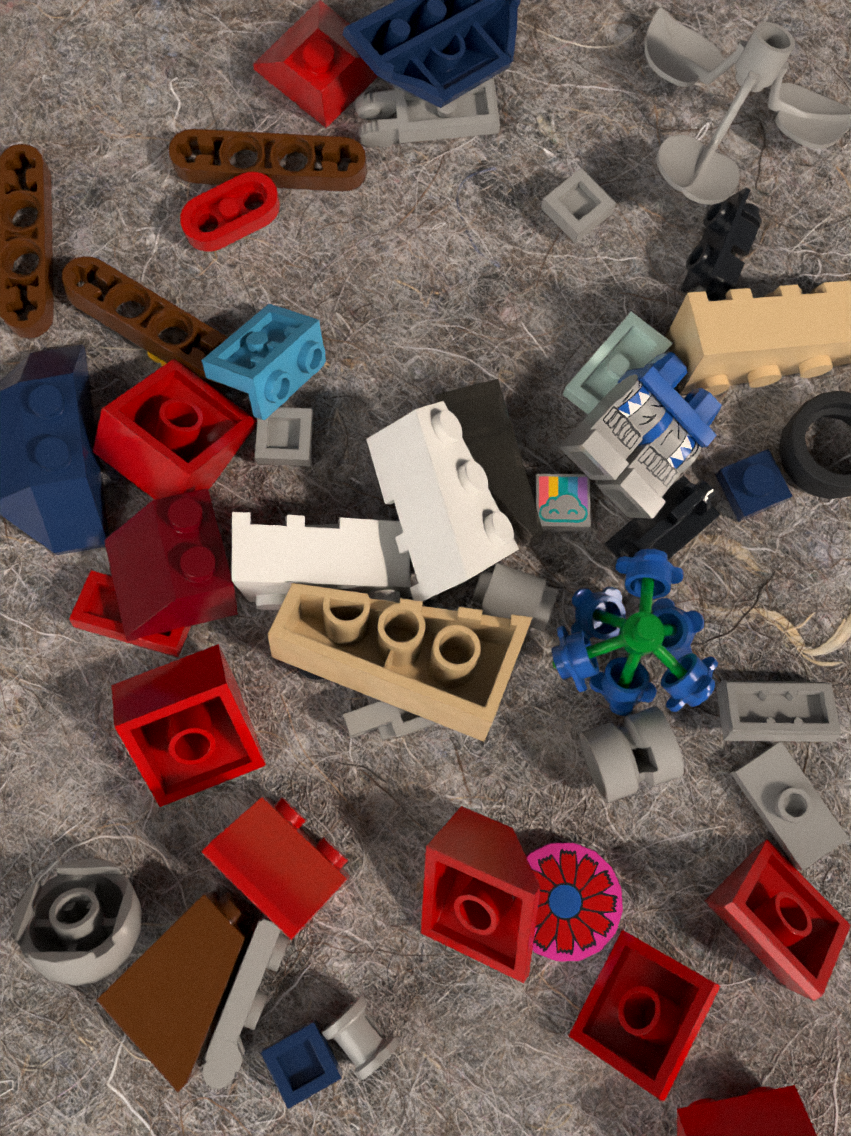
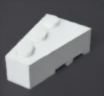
(440, 500)
(340, 556)

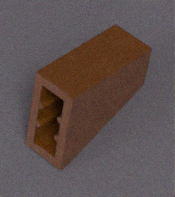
(180, 985)

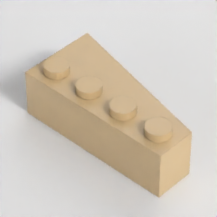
(762, 336)
(402, 653)

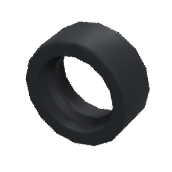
(793, 448)

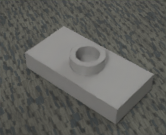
(778, 711)
(789, 806)

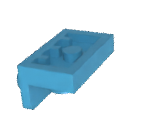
(268, 357)

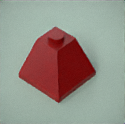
(316, 65)
(481, 893)

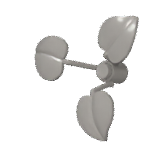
(686, 56)

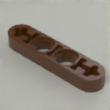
(270, 151)
(26, 240)
(145, 327)

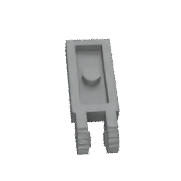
(420, 121)
(243, 1005)

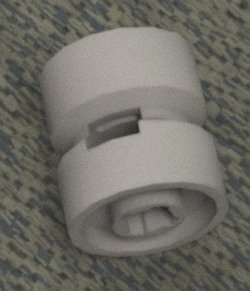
(614, 765)

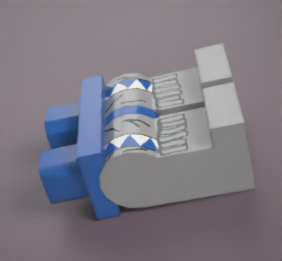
(643, 435)

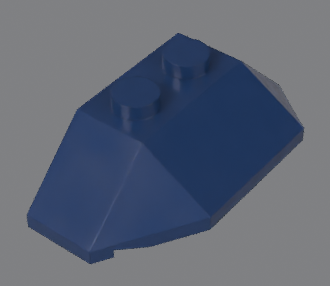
(437, 45)
(46, 452)

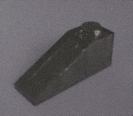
(494, 447)

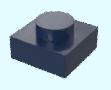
(753, 485)
(301, 1063)

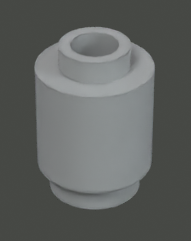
(515, 593)

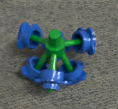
(664, 633)

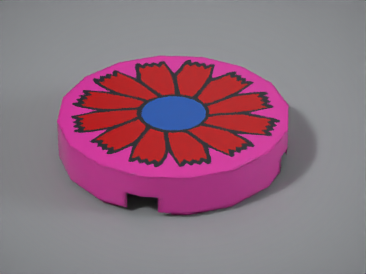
(576, 901)

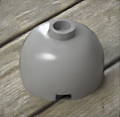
(79, 922)

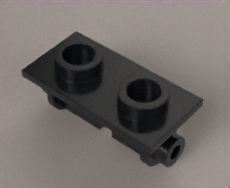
(728, 227)
(674, 526)

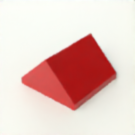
(782, 920)
(644, 1014)

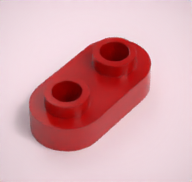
(228, 210)

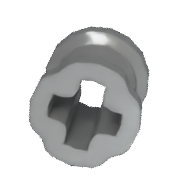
(361, 1038)

